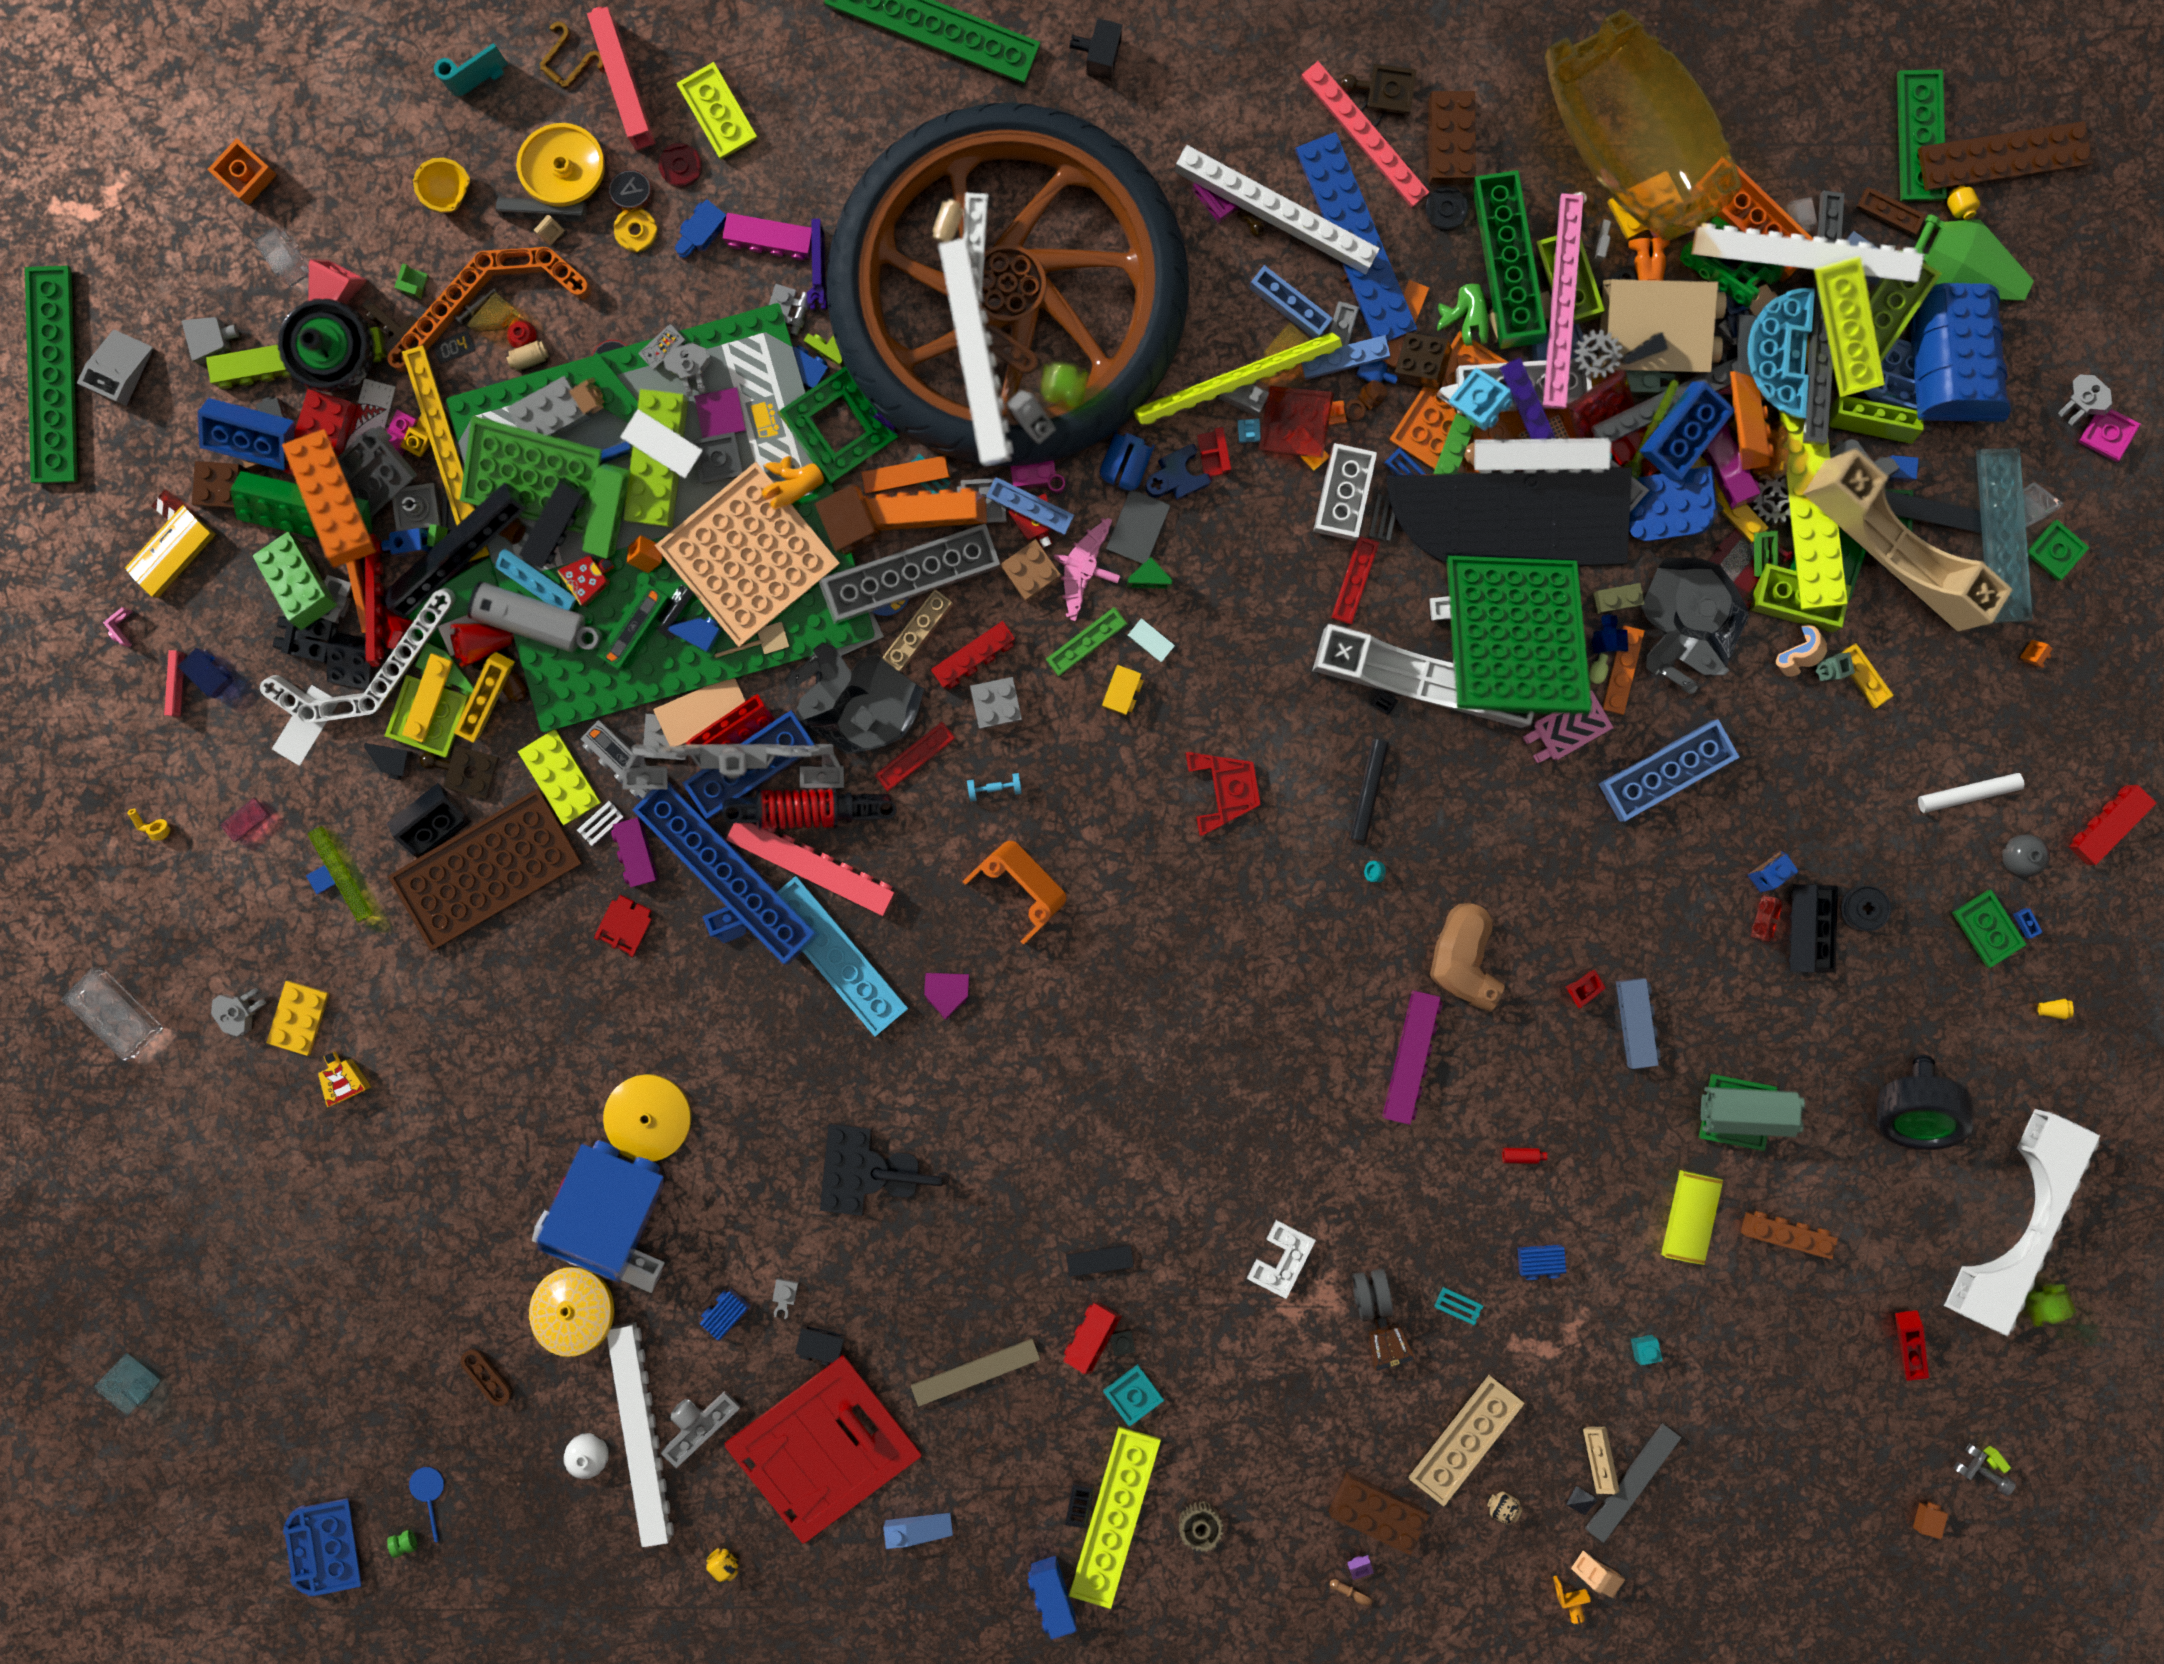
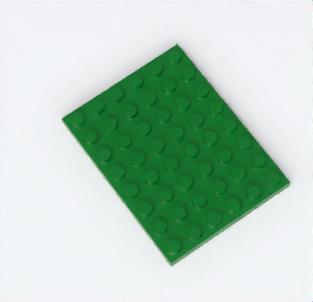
(1518, 635)

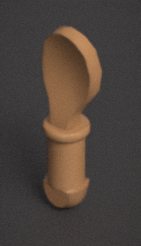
(1358, 1597)

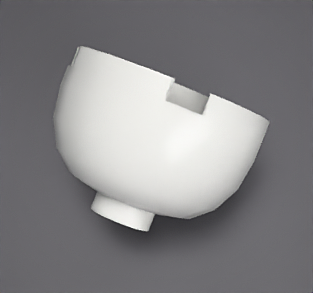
(586, 1456)

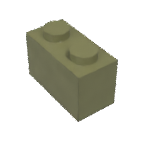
(1618, 598)

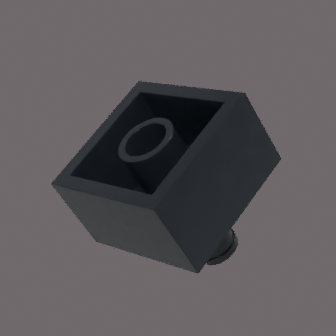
(1101, 48)

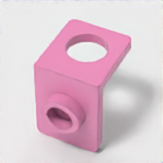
(114, 631)

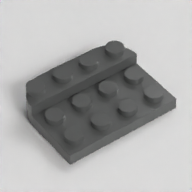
(375, 469)

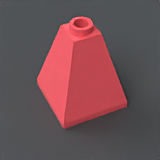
(332, 281)

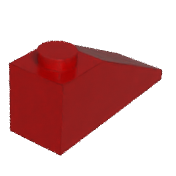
(1912, 1345)

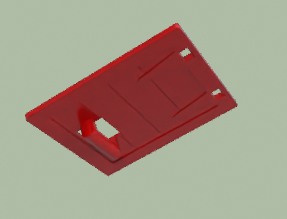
(811, 1461)

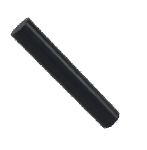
(1369, 790)

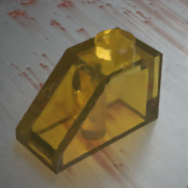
(494, 315)

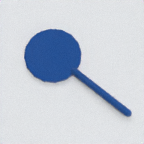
(427, 1485)

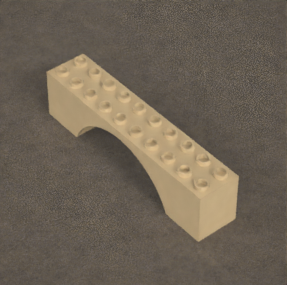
(1956, 588)

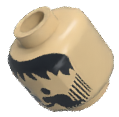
(1504, 1508)

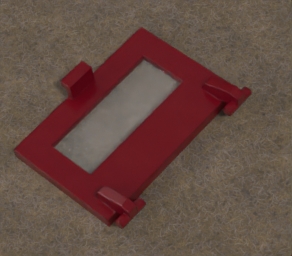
(1737, 559)

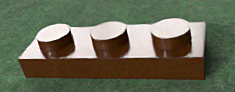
(1890, 211)

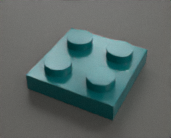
(1133, 1395)

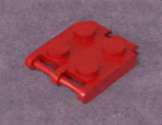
(624, 924)

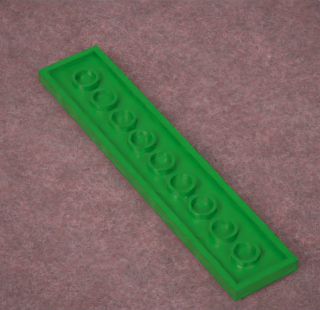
(949, 32)
(51, 374)

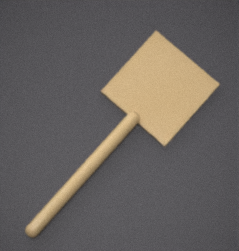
(771, 638)

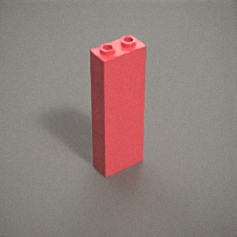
(621, 78)

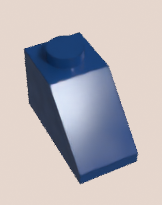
(698, 632)

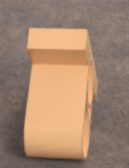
(1598, 1575)

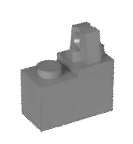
(1247, 398)

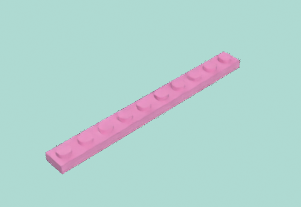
(1563, 301)

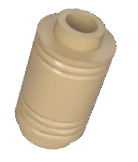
(947, 221)
(527, 356)

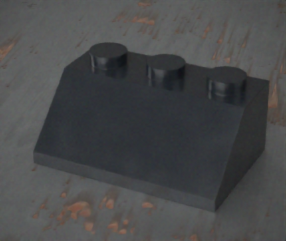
(428, 821)

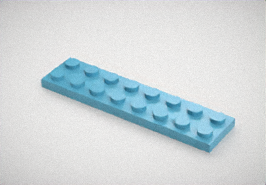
(844, 963)

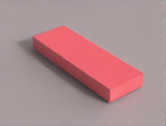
(174, 684)

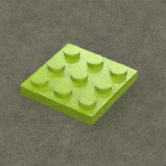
(442, 728)

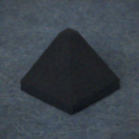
(1581, 1500)

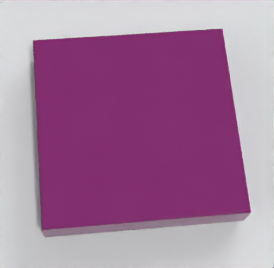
(720, 412)

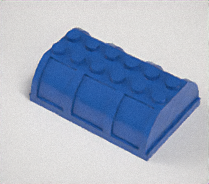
(1959, 354)

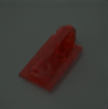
(1767, 909)

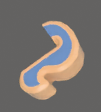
(1805, 654)

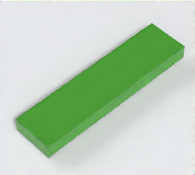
(1086, 641)

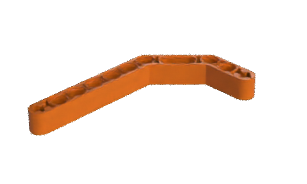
(469, 291)

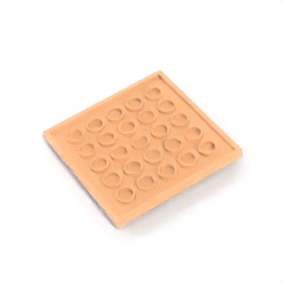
(746, 556)

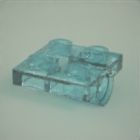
(127, 1384)

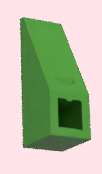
(456, 675)

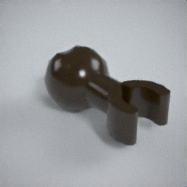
(1256, 226)

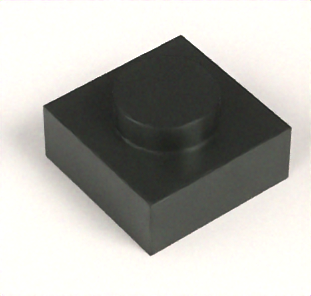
(1122, 1342)

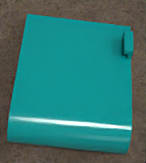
(471, 73)

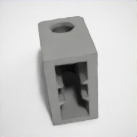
(208, 337)

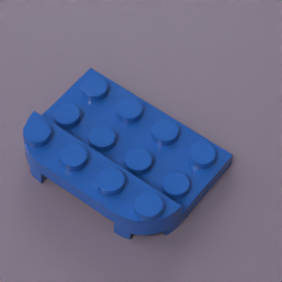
(1675, 506)
(322, 1548)

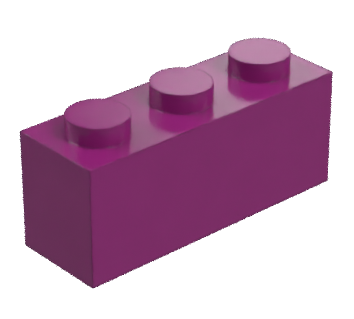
(634, 852)

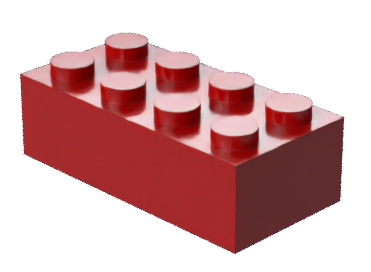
(327, 413)

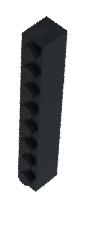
(454, 550)

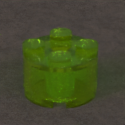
(1063, 384)
(2049, 1305)

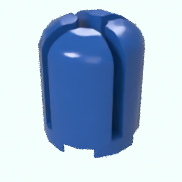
(1115, 458)

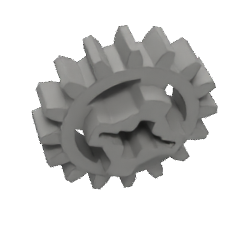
(1587, 353)
(1774, 510)

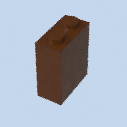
(847, 519)

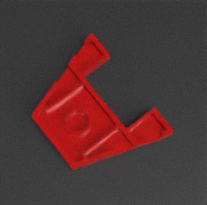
(1233, 785)

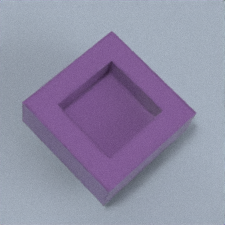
(1360, 1567)

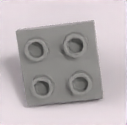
(416, 507)

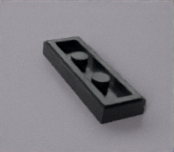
(1099, 1260)

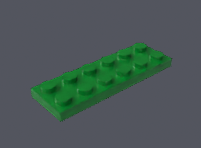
(1919, 125)

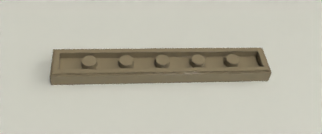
(975, 1372)

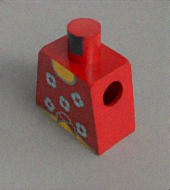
(586, 578)

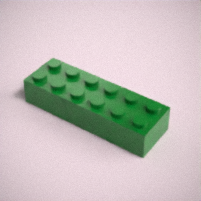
(279, 505)

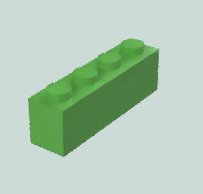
(606, 510)

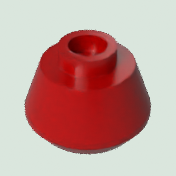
(521, 333)

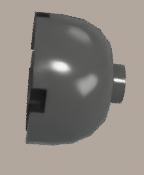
(2026, 855)

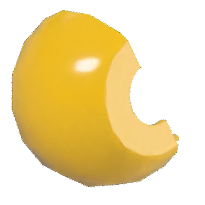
(441, 184)

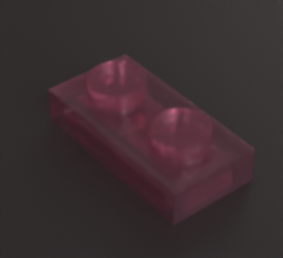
(244, 819)

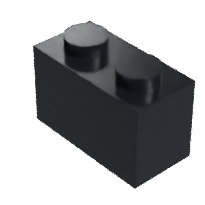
(819, 1345)

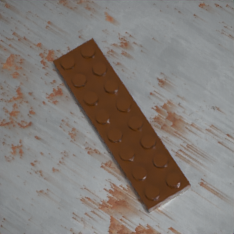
(2004, 156)

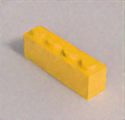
(484, 697)

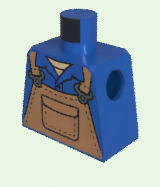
(407, 543)
(1774, 871)

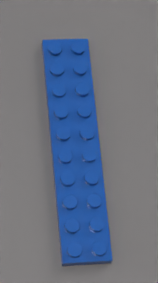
(1344, 206)

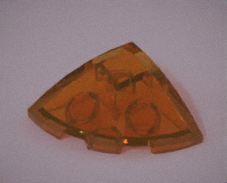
(1779, 462)

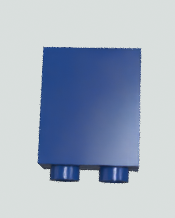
(601, 1210)

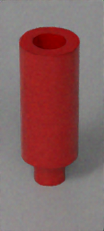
(1523, 1155)

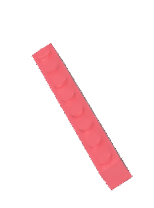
(812, 866)

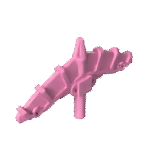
(1082, 565)

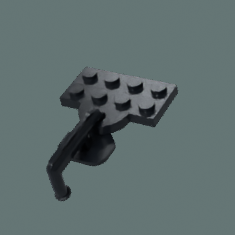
(851, 1175)

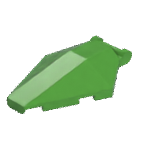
(1972, 254)

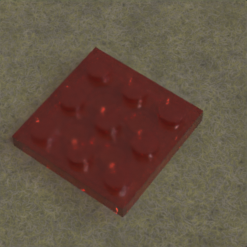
(1600, 404)
(1296, 421)

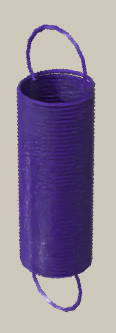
(885, 422)

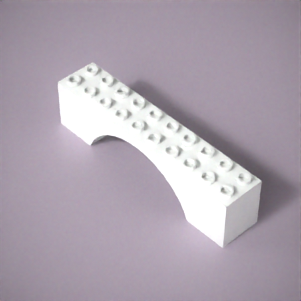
(1395, 670)
(2057, 1158)

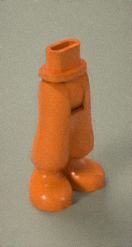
(1649, 267)

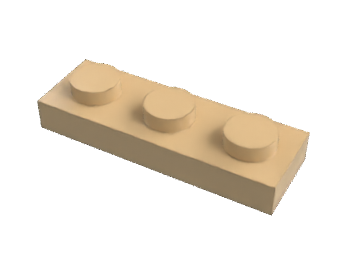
(1601, 1460)

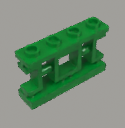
(1727, 279)

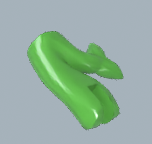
(1472, 300)

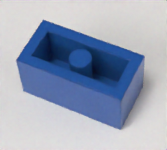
(2027, 923)

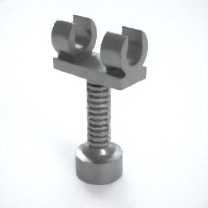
(2005, 1485)

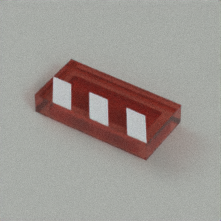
(168, 505)

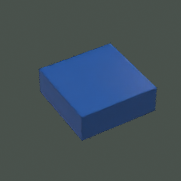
(320, 880)

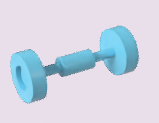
(992, 787)

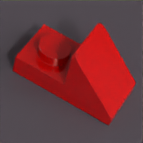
(394, 628)
(1585, 988)

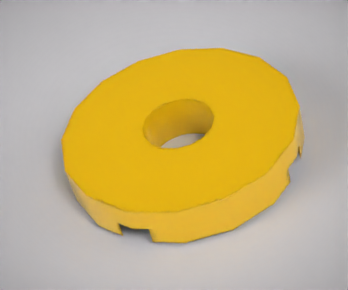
(637, 242)

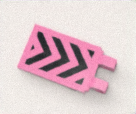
(1568, 731)

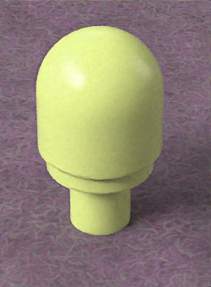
(1599, 669)

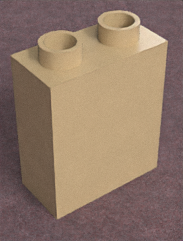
(1677, 309)

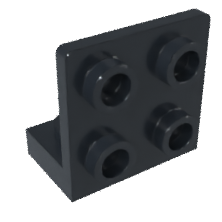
(348, 661)

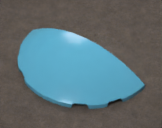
(1779, 350)

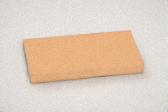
(697, 710)

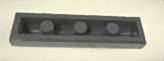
(534, 210)

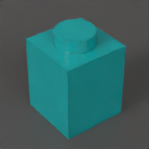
(1646, 1350)

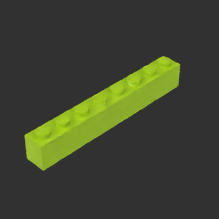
(262, 364)

